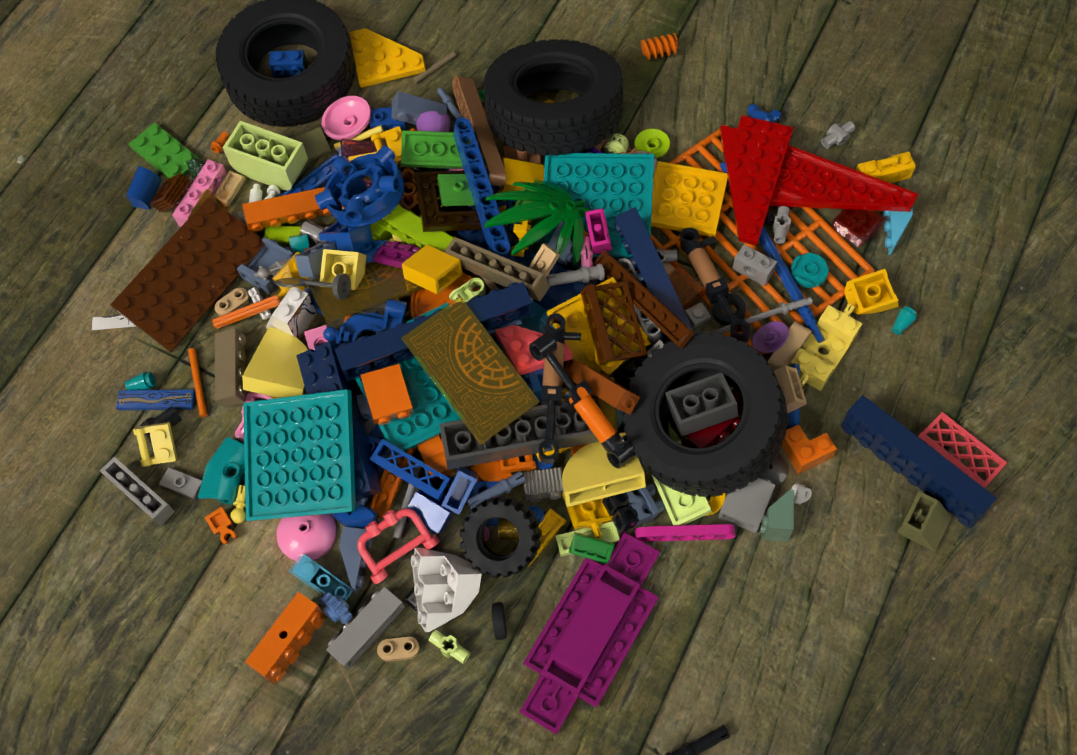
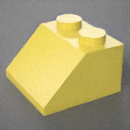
(343, 262)

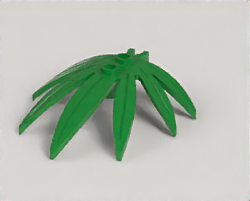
(553, 206)

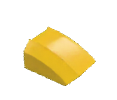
(871, 293)

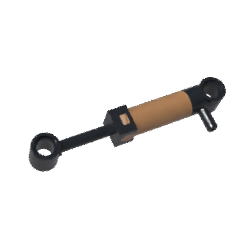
(715, 287)
(552, 384)

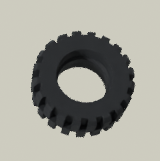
(478, 551)

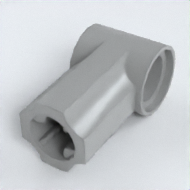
(312, 230)

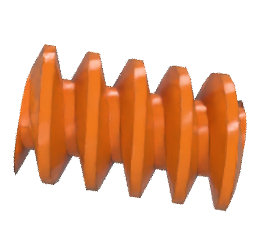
(659, 46)

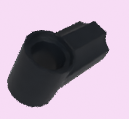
(168, 415)

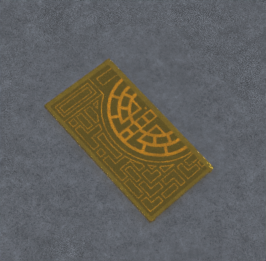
(376, 286)
(470, 370)

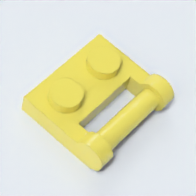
(161, 441)

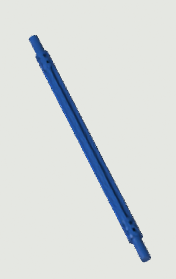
(787, 279)

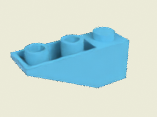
(895, 225)
(319, 578)

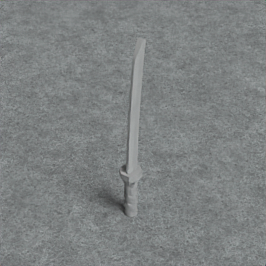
(784, 308)

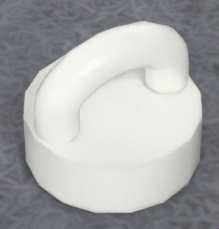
(800, 492)

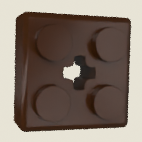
(170, 193)

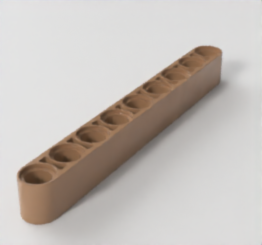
(472, 109)

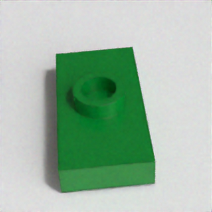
(591, 548)

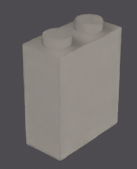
(747, 505)

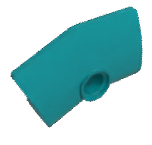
(216, 480)

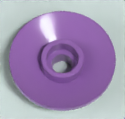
(770, 337)

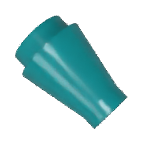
(903, 320)
(141, 382)

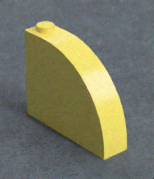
(275, 366)
(593, 477)

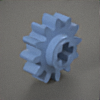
(335, 608)

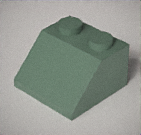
(779, 519)

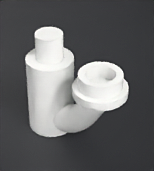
(256, 192)

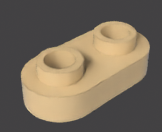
(232, 301)
(398, 649)

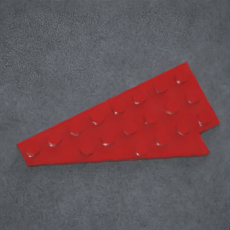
(820, 184)

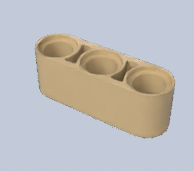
(797, 338)

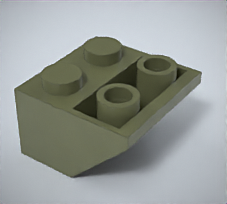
(925, 521)

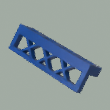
(410, 478)

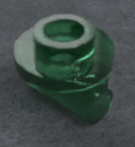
(195, 166)

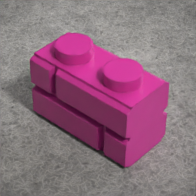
(598, 231)

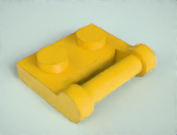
(393, 139)

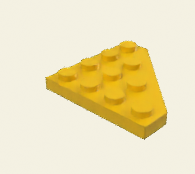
(382, 59)

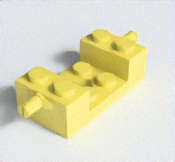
(839, 333)

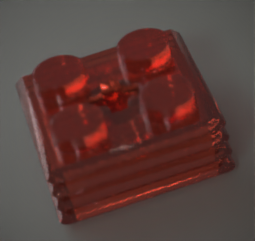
(860, 232)

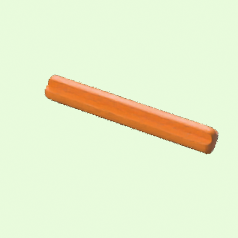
(246, 311)

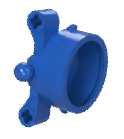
(358, 323)

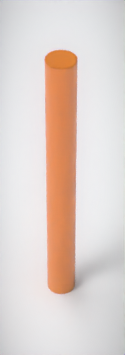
(197, 382)

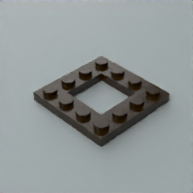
(431, 218)

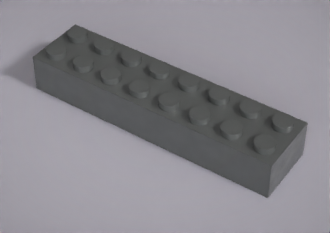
(517, 439)

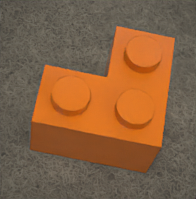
(806, 453)

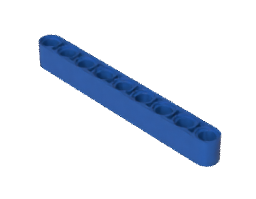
(477, 180)

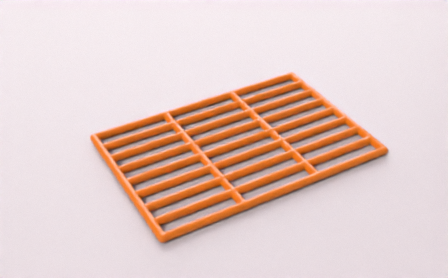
(792, 241)

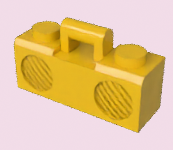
(890, 169)

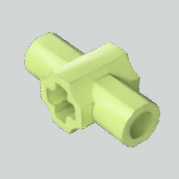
(457, 652)

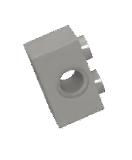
(754, 265)

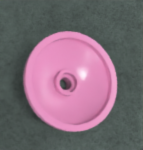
(346, 117)
(312, 542)

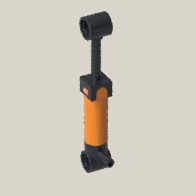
(618, 448)

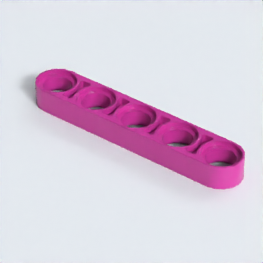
(685, 533)

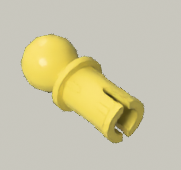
(238, 514)

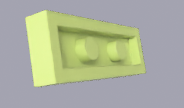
(608, 530)

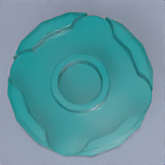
(809, 270)

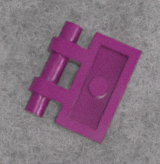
(395, 253)

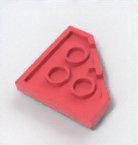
(516, 342)

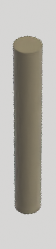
(434, 67)

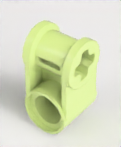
(466, 290)

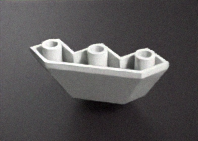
(442, 586)

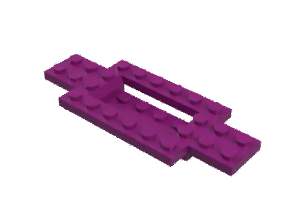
(582, 629)

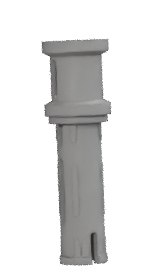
(584, 275)

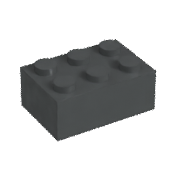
(701, 404)

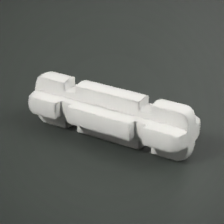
(256, 296)

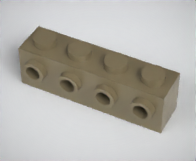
(229, 367)

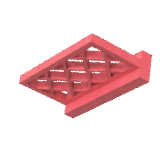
(970, 441)

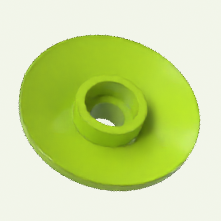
(654, 138)

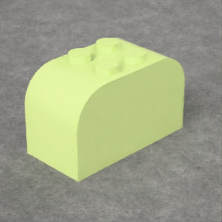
(265, 155)

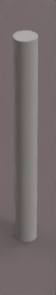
(408, 497)

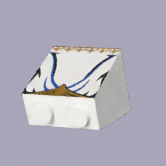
(293, 313)

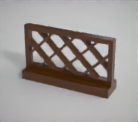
(599, 329)

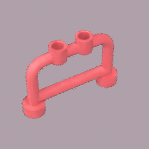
(374, 529)

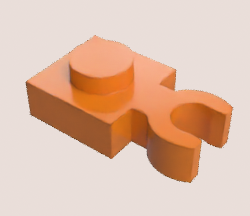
(219, 523)

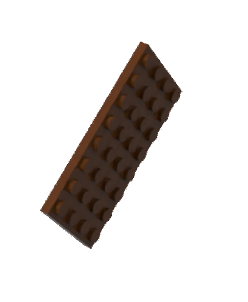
(188, 274)

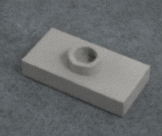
(181, 483)

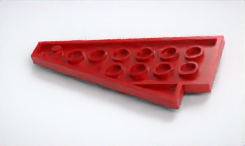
(753, 165)

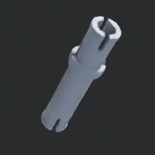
(504, 486)

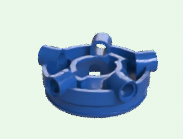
(350, 189)

